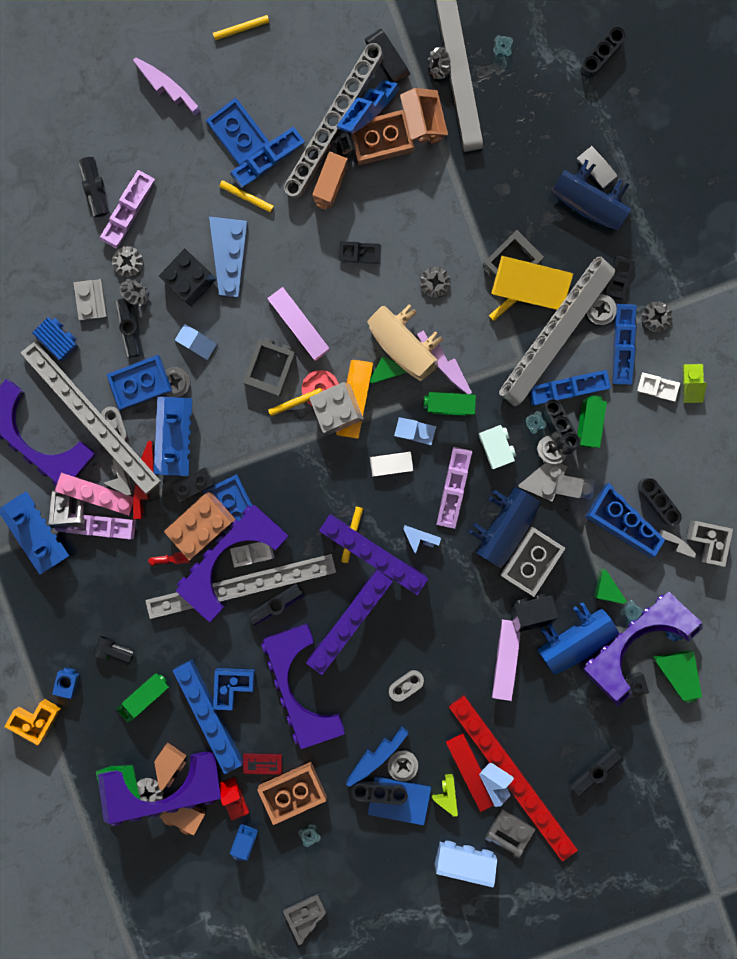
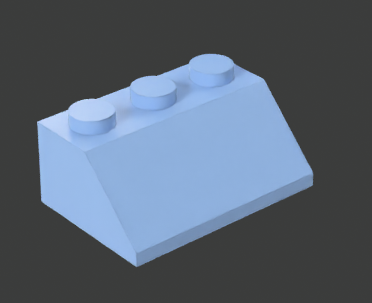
(466, 863)

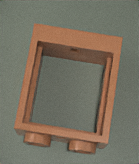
(432, 112)
(330, 180)

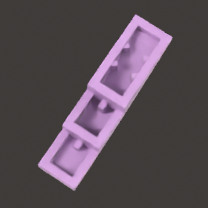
(163, 83)
(127, 209)
(298, 324)
(448, 368)
(454, 487)
(103, 527)
(506, 661)

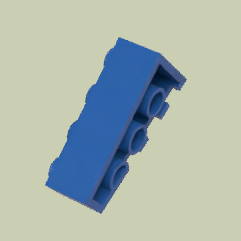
(621, 520)

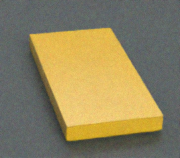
(531, 283)

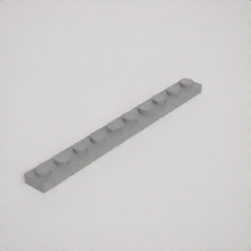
(90, 418)
(248, 584)

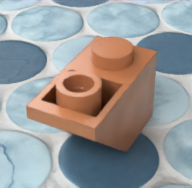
(166, 765)
(185, 819)

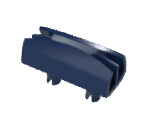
(591, 201)
(508, 527)

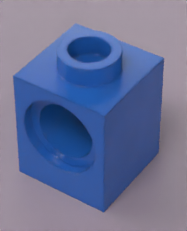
(60, 689)

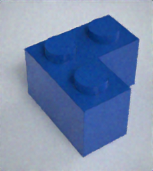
(227, 682)

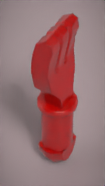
(176, 558)

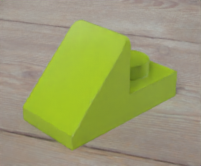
(693, 383)
(448, 800)

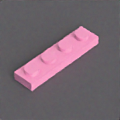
(94, 493)

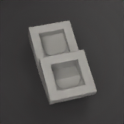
(602, 173)
(680, 546)

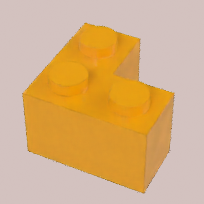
(33, 726)

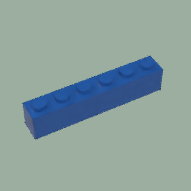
(208, 719)

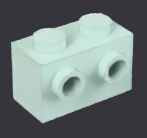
(496, 446)

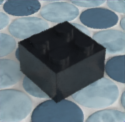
(187, 277)
(533, 613)

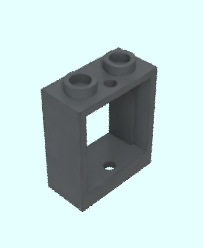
(522, 243)
(284, 349)

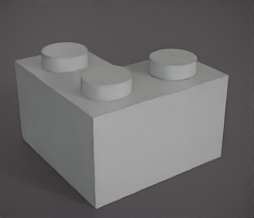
(716, 541)

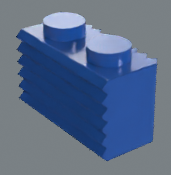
(55, 339)
(243, 842)

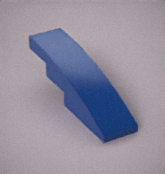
(368, 107)
(267, 157)
(624, 344)
(570, 387)
(371, 761)

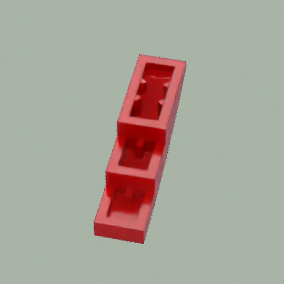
(148, 458)
(470, 771)

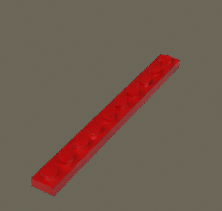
(519, 786)

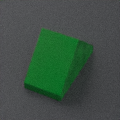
(385, 370)
(607, 589)

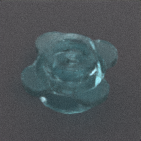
(507, 41)
(530, 421)
(631, 606)
(307, 841)

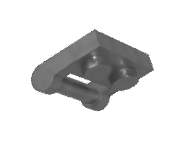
(61, 511)
(513, 828)

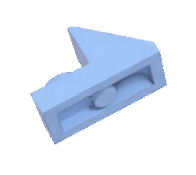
(415, 431)
(414, 537)
(496, 783)

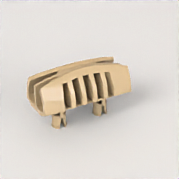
(402, 344)

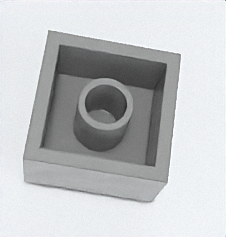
(336, 408)

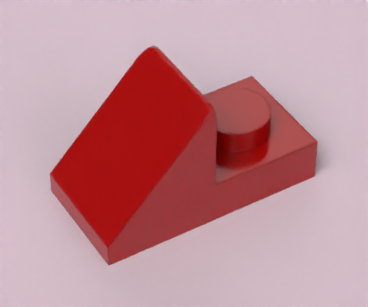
(232, 798)

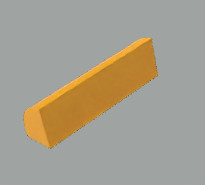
(359, 379)

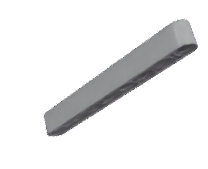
(459, 75)
(334, 111)
(557, 331)

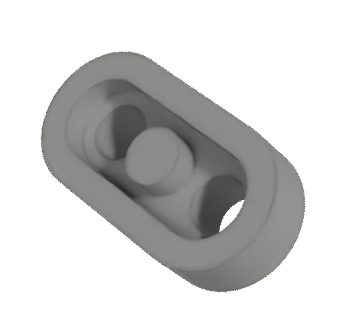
(117, 423)
(406, 685)

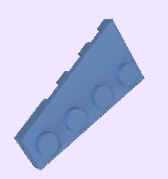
(228, 249)

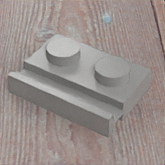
(90, 299)

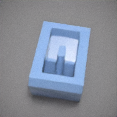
(196, 341)

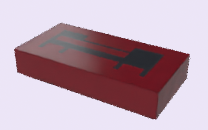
(262, 763)

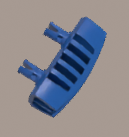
(172, 436)
(33, 533)
(577, 642)

